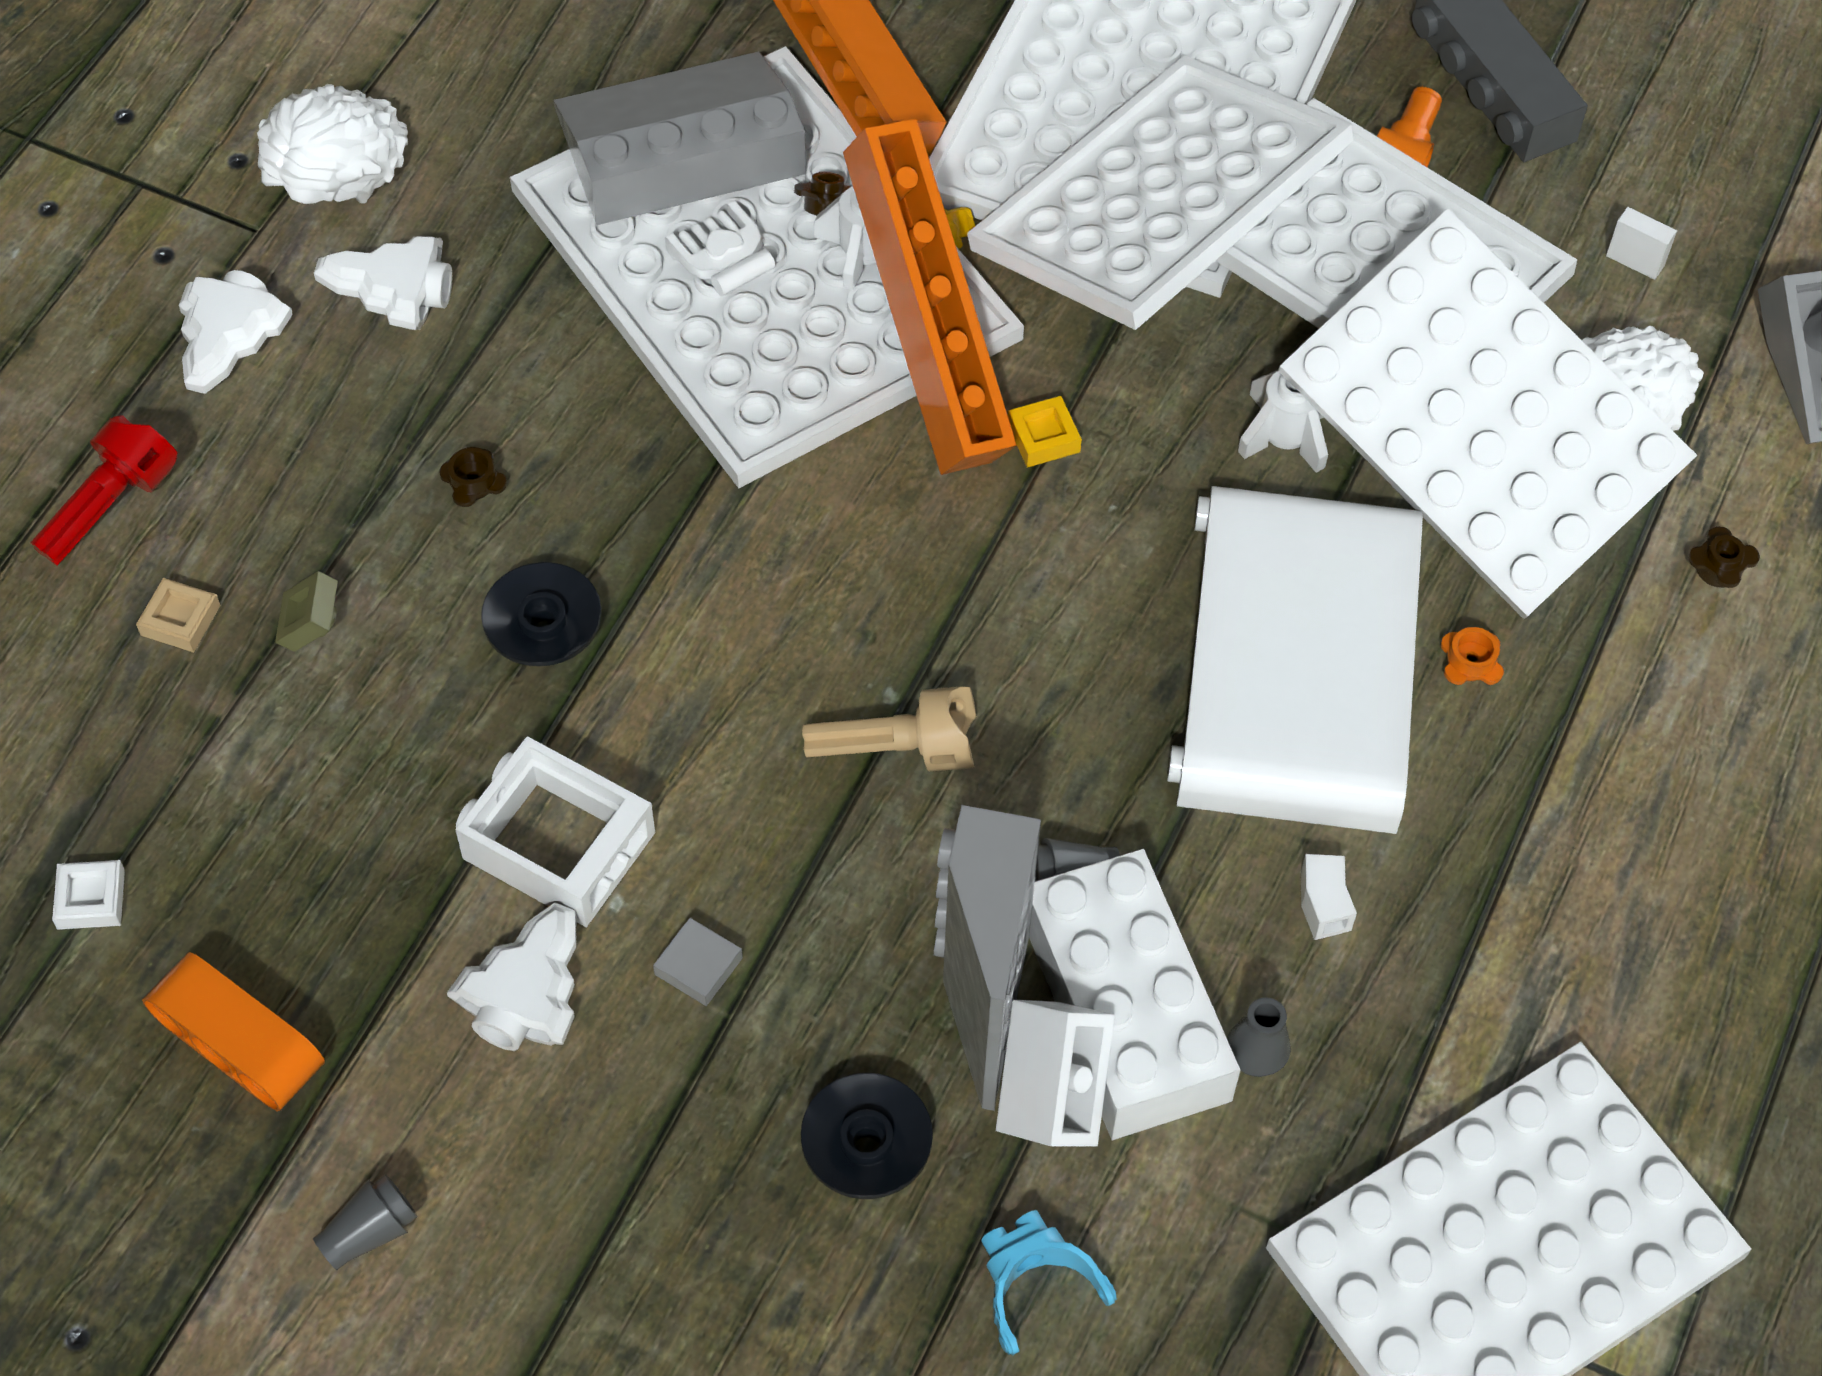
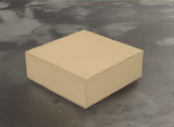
(178, 615)

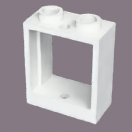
(604, 863)

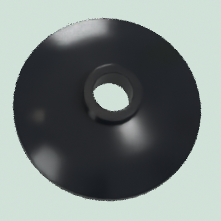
(536, 595)
(862, 1108)

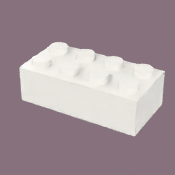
(1118, 951)

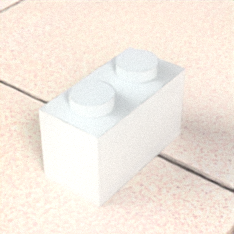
(1055, 1073)

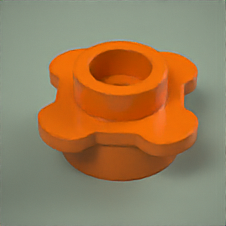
(1475, 643)

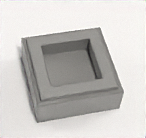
(698, 961)

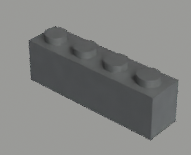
(1503, 73)

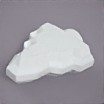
(392, 279)
(226, 324)
(523, 984)

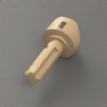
(936, 730)

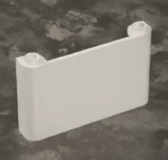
(1302, 660)

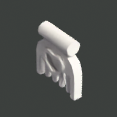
(729, 255)

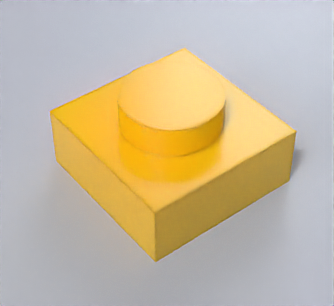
(1044, 431)

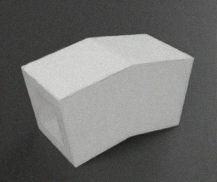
(1325, 896)

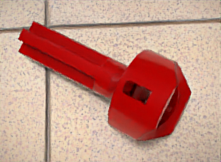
(127, 459)

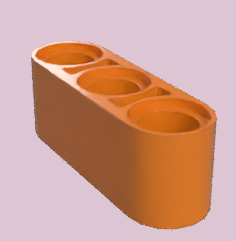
(233, 1031)

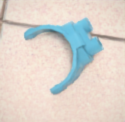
(1029, 1248)

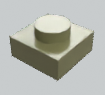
(307, 611)

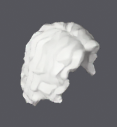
(330, 145)
(1653, 367)

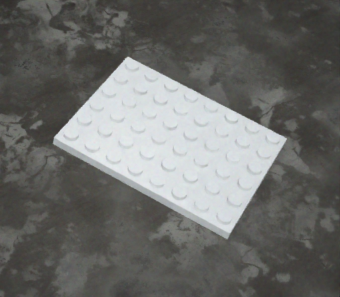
(1076, 62)
(777, 357)

